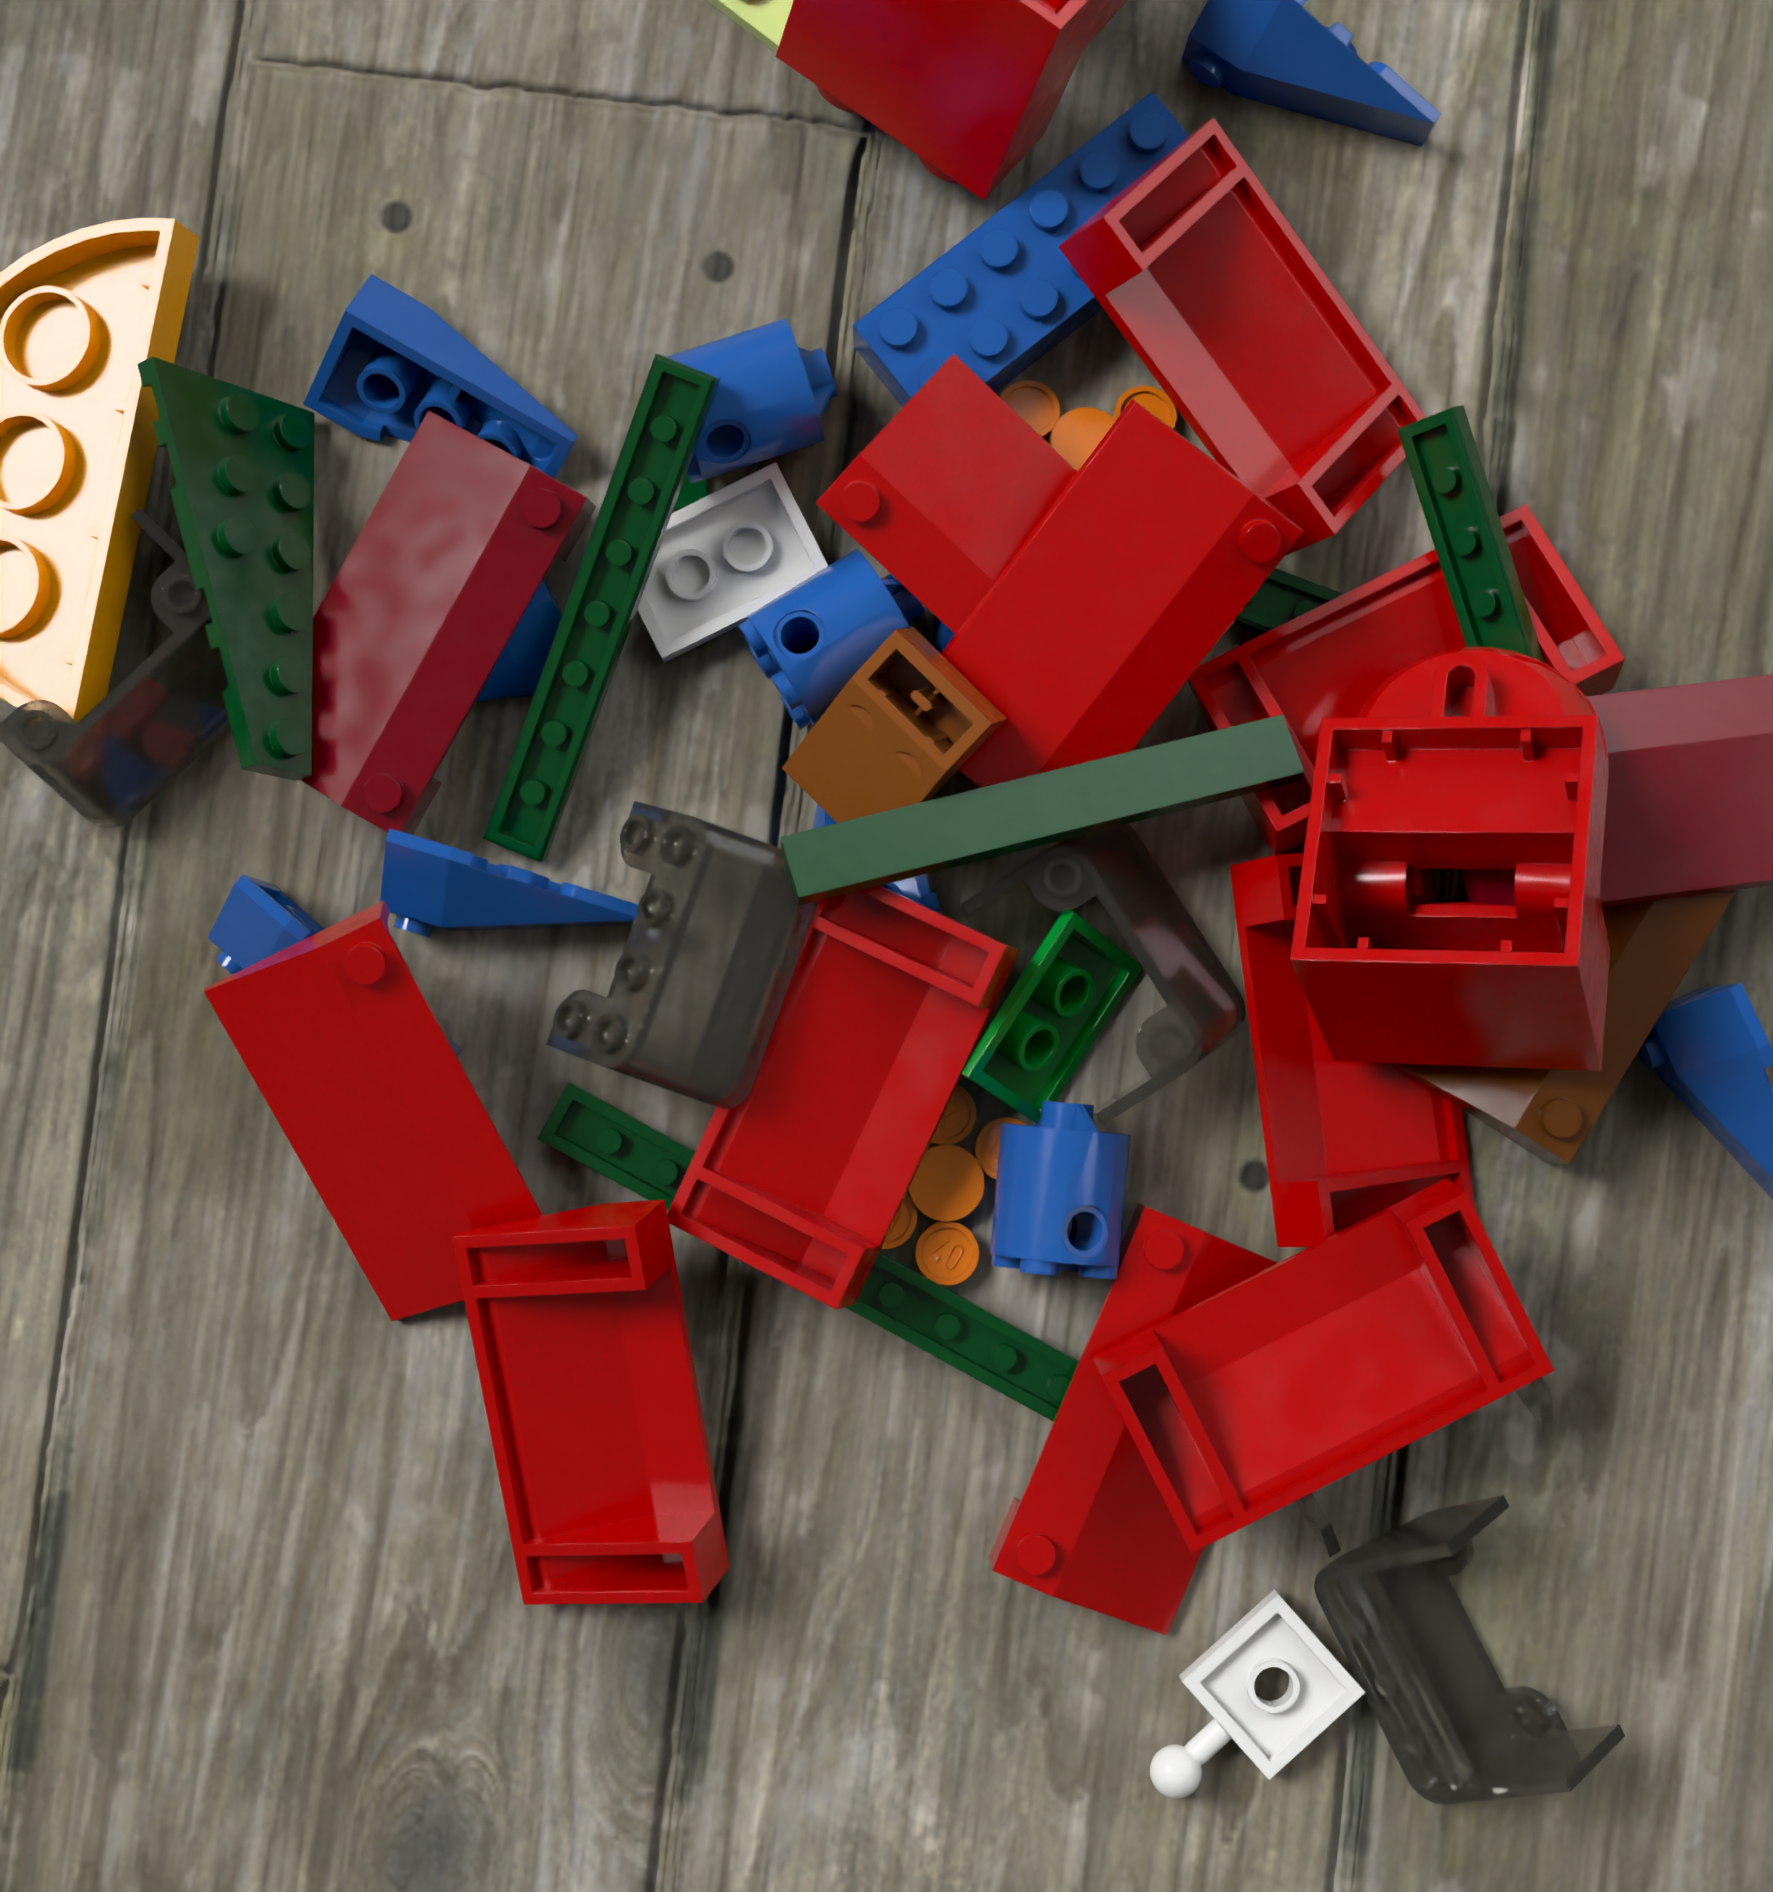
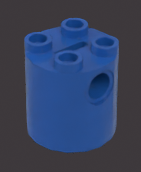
(764, 400)
(826, 631)
(1060, 1194)

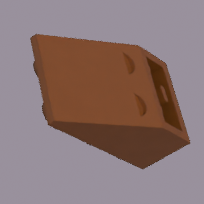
(893, 732)

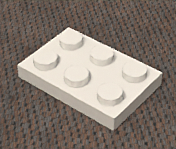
(726, 561)

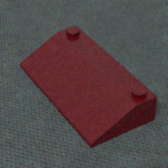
(427, 615)
(1682, 794)

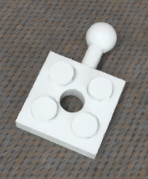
(1264, 1729)

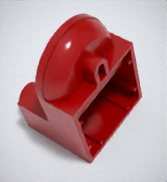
(947, 77)
(1458, 769)

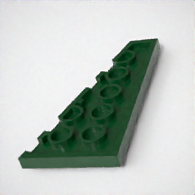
(249, 544)

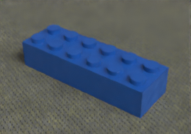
(1007, 286)

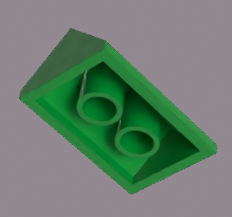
(1051, 1016)

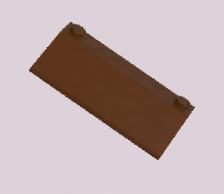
(1556, 1108)

